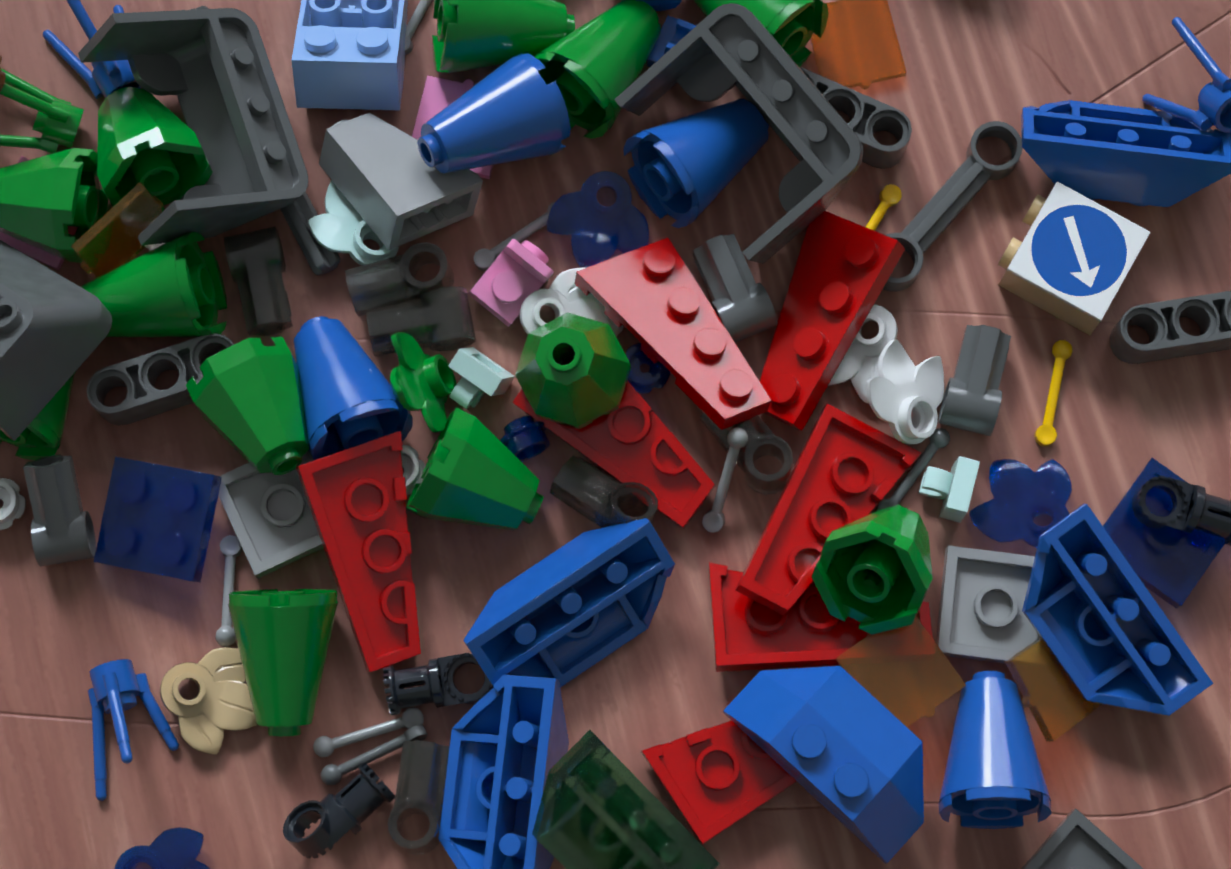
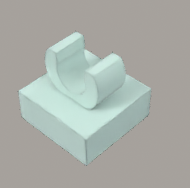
(478, 377)
(952, 486)

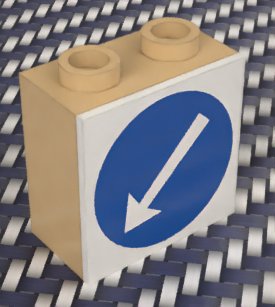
(1071, 257)

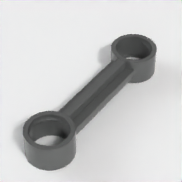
(953, 198)

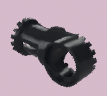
(1190, 508)
(438, 681)
(337, 813)

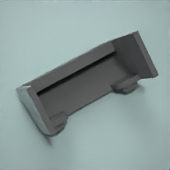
(738, 50)
(228, 100)
(44, 335)

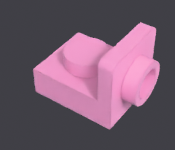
(510, 279)

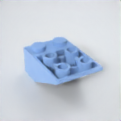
(350, 54)

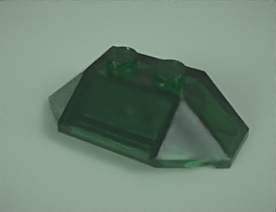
(606, 819)

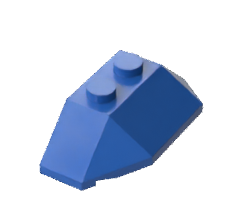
(1124, 151)
(573, 605)
(1107, 622)
(839, 750)
(500, 773)

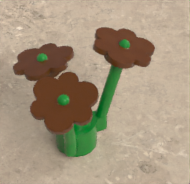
(55, 117)

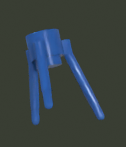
(107, 75)
(1213, 98)
(115, 692)

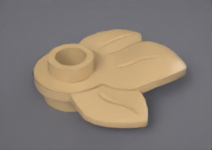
(221, 699)

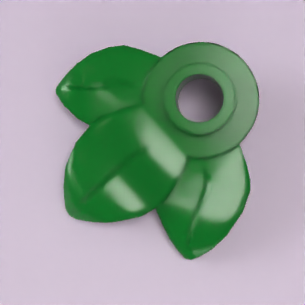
(421, 381)

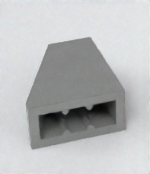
(391, 183)

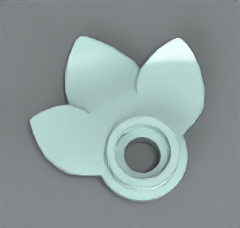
(345, 230)

